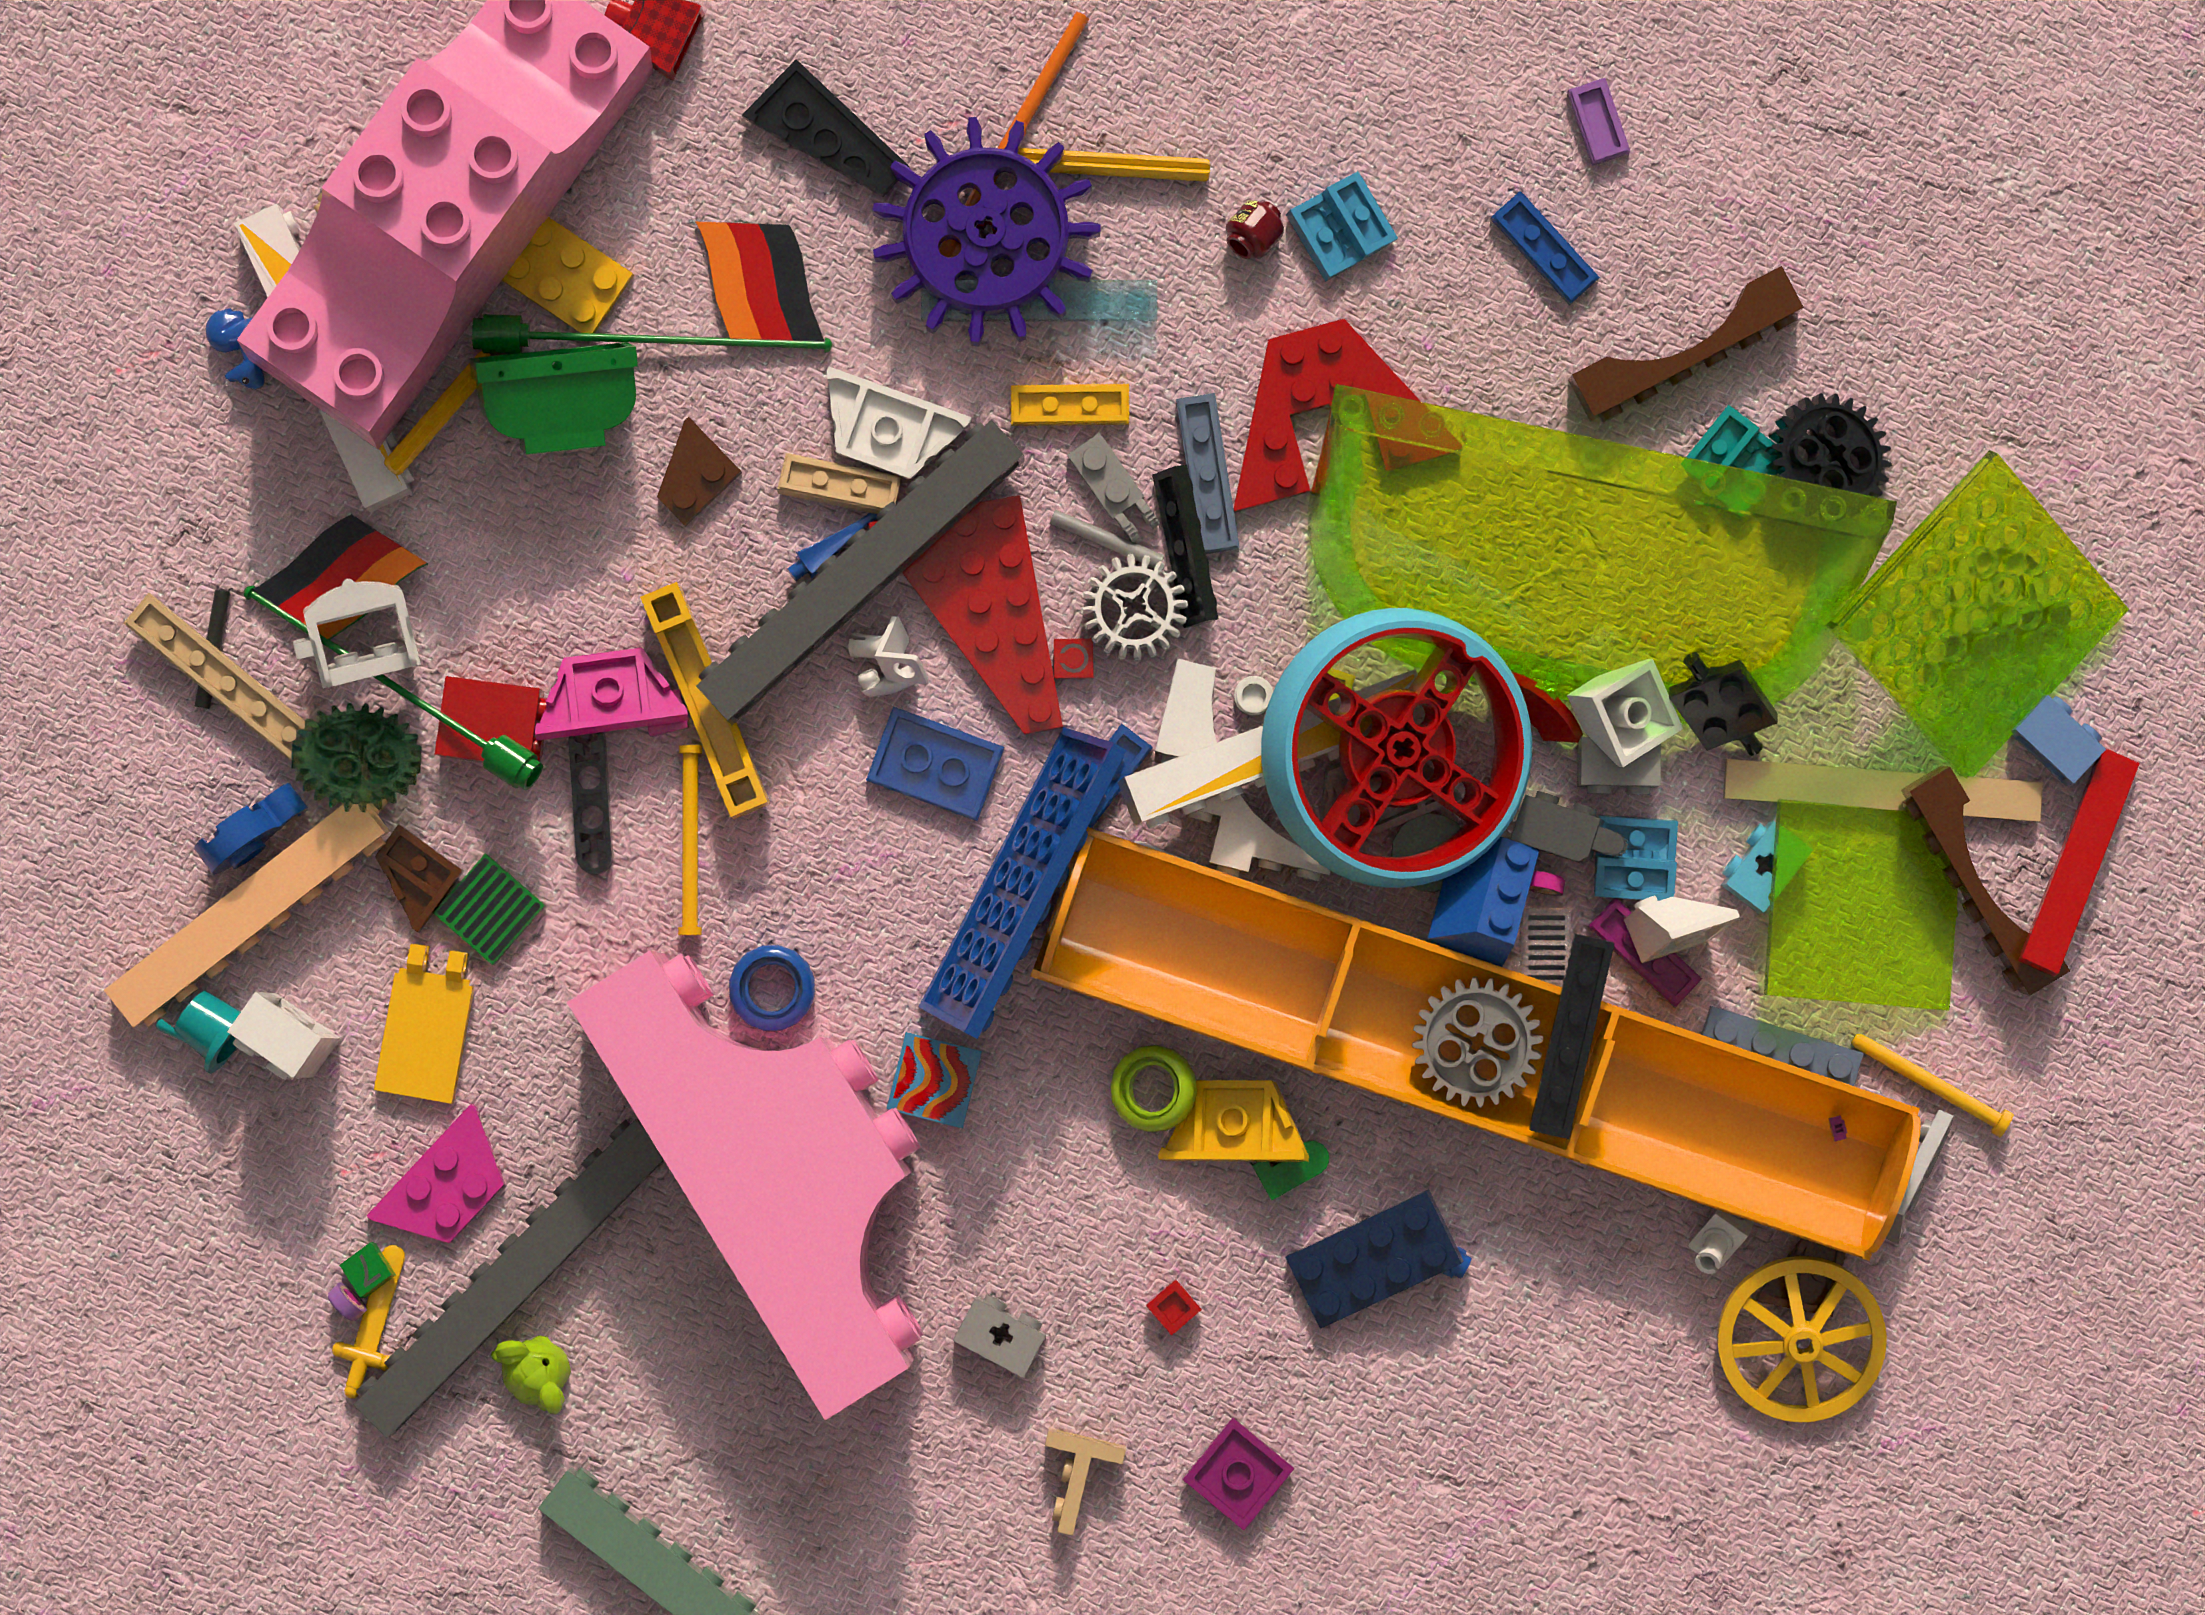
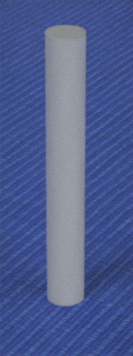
(1103, 538)

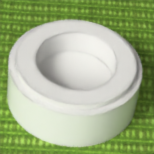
(1253, 695)

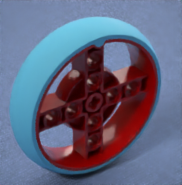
(1484, 808)

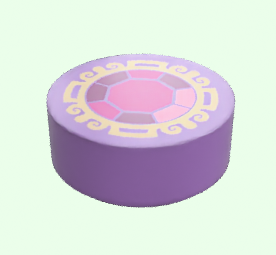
(347, 1302)

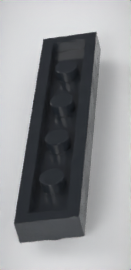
(1571, 1036)

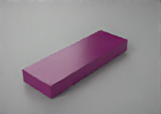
(1666, 974)

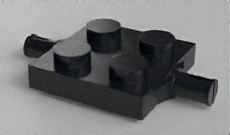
(1723, 704)

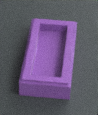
(1598, 121)

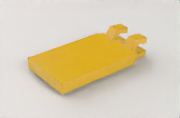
(425, 1028)

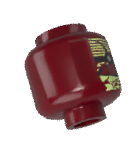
(1254, 229)

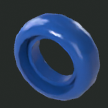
(741, 978)

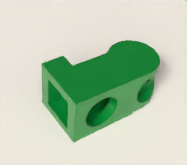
(1288, 1175)

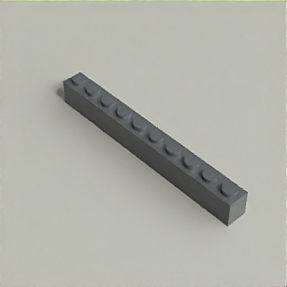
(860, 572)
(510, 1280)

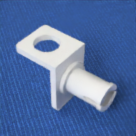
(889, 652)
(1719, 1240)

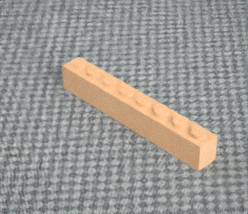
(245, 912)

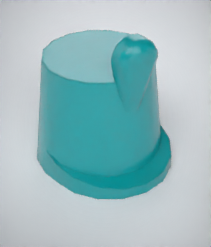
(205, 1029)

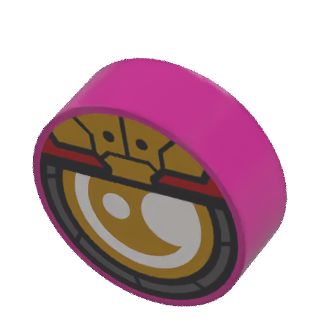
(1547, 884)

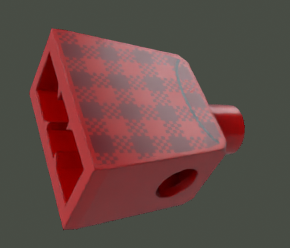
(662, 25)

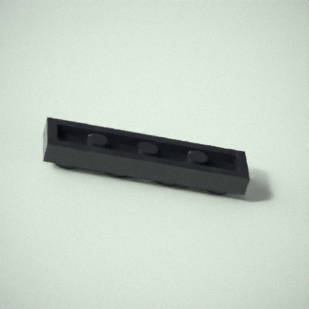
(1185, 544)

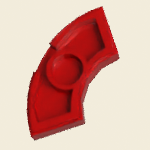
(1547, 715)

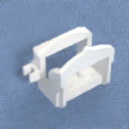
(349, 601)

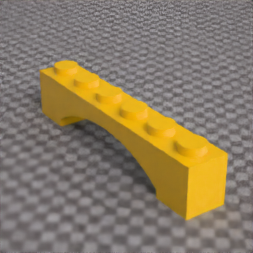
(722, 743)

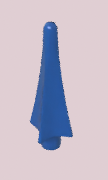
(814, 555)

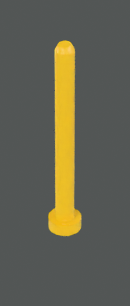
(1997, 1120)

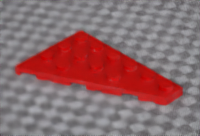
(988, 602)

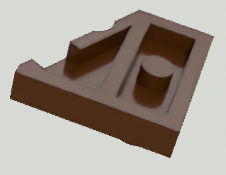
(695, 474)
(416, 875)
(1812, 1286)

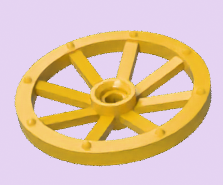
(1800, 1330)

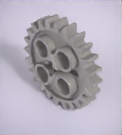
(1461, 1074)

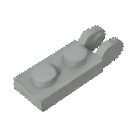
(1111, 483)

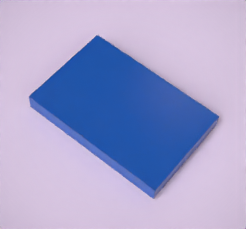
(935, 763)

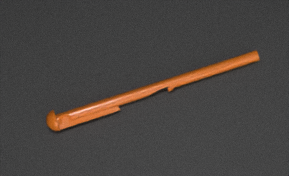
(952, 248)

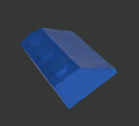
(1485, 903)

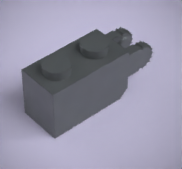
(1565, 831)

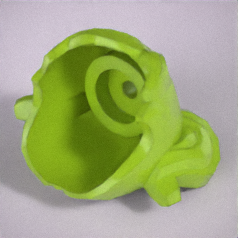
(528, 1377)

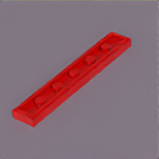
(2078, 862)

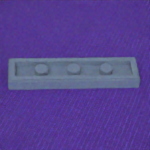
(1208, 471)

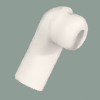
(875, 686)

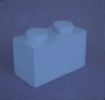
(2059, 739)

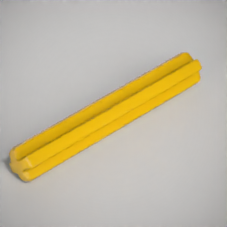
(432, 421)

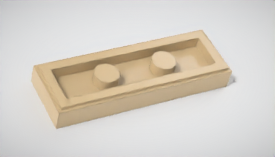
(837, 484)

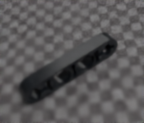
(585, 798)

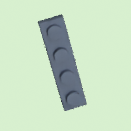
(1783, 1045)

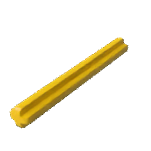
(1126, 165)

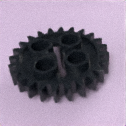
(1853, 436)

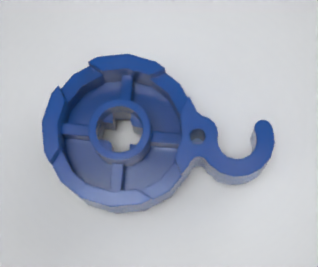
(247, 830)

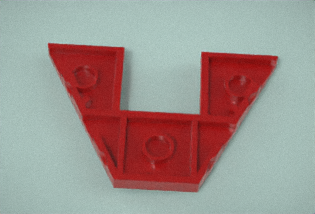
(1296, 379)

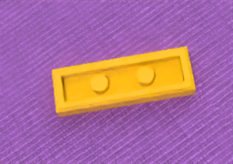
(1069, 405)

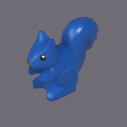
(222, 334)

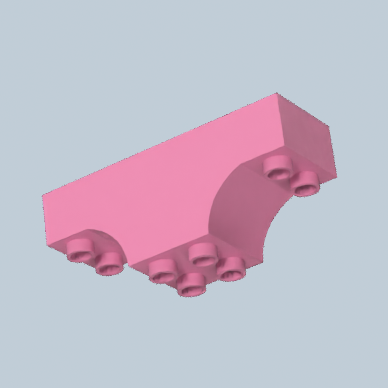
(442, 204)
(773, 1161)

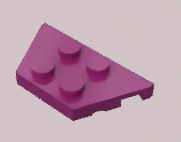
(608, 695)
(445, 1184)

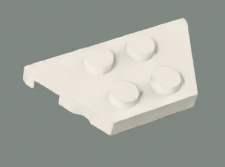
(889, 426)

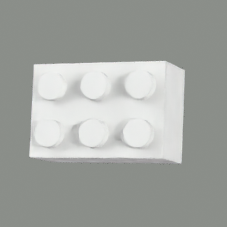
(283, 1036)

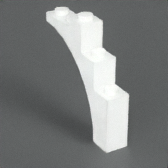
(1240, 832)

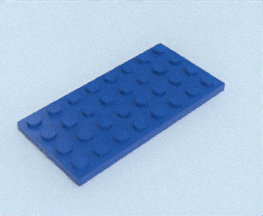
(1023, 881)

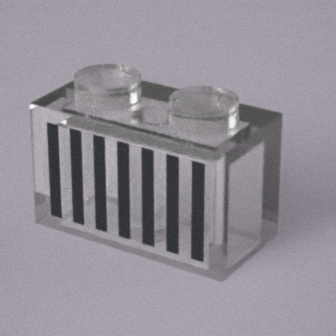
(1544, 944)

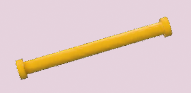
(690, 840)

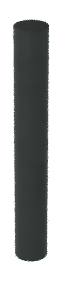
(214, 636)

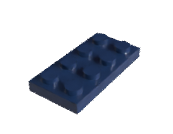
(1374, 1259)

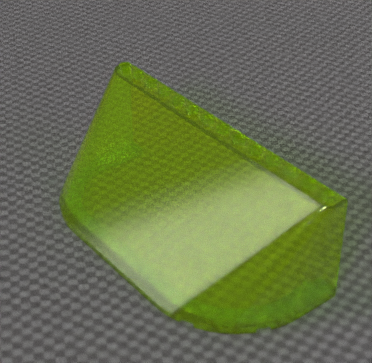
(1581, 546)

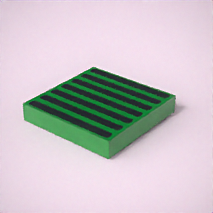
(489, 909)

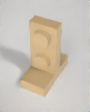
(1076, 1470)

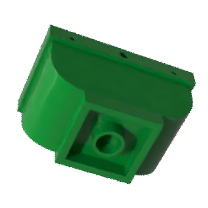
(561, 402)

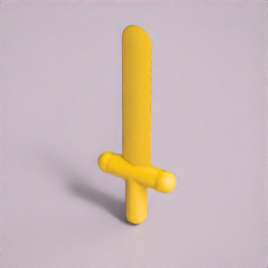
(365, 1347)

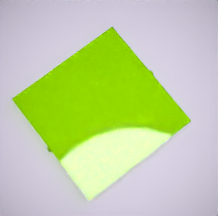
(1858, 909)

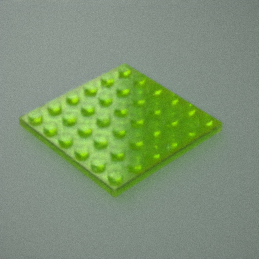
(1978, 615)

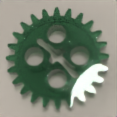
(334, 771)

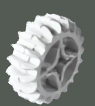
(1116, 636)

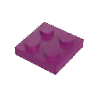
(1238, 1473)

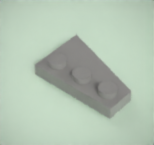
(1933, 1139)

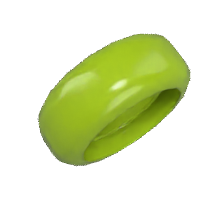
(1124, 1078)

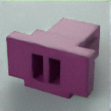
(1838, 1128)

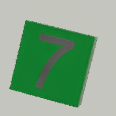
(367, 1270)

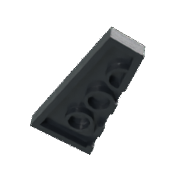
(820, 125)

